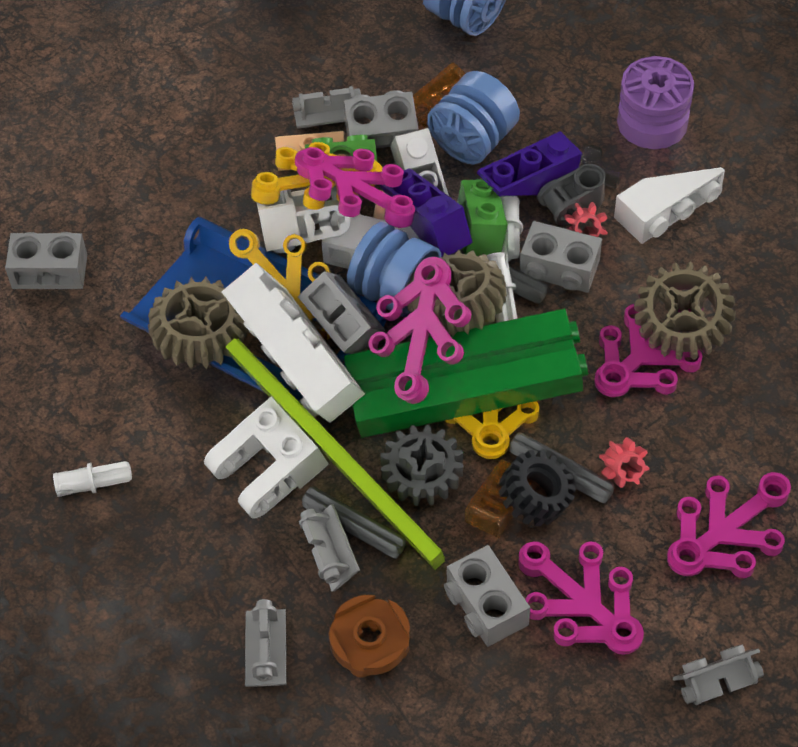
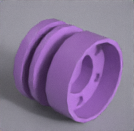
(655, 102)

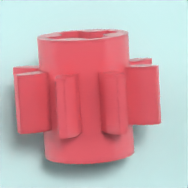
(582, 215)
(633, 463)

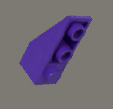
(532, 166)
(437, 216)

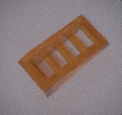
(434, 88)
(486, 519)

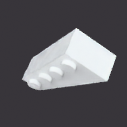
(293, 343)

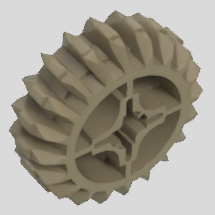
(476, 284)
(699, 288)
(189, 323)

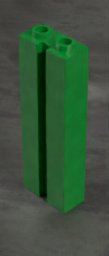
(499, 369)

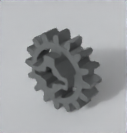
(439, 471)

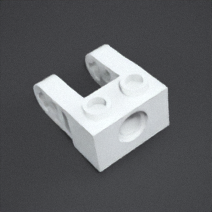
(292, 217)
(274, 431)

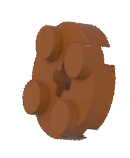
(367, 657)

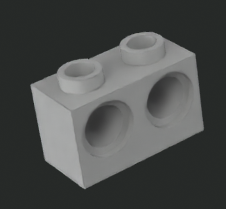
(378, 110)
(560, 256)
(46, 260)
(340, 312)
(495, 593)

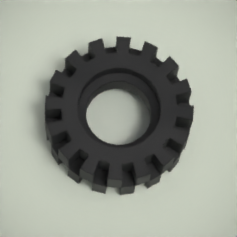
(525, 499)

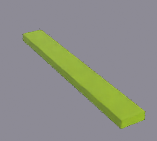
(337, 454)

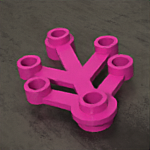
(315, 164)
(420, 324)
(639, 355)
(726, 530)
(583, 601)

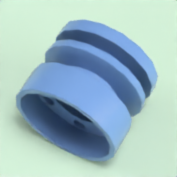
(470, 15)
(473, 117)
(386, 262)

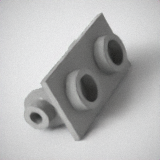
(318, 110)
(331, 546)
(265, 645)
(703, 678)

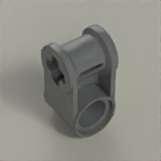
(579, 186)

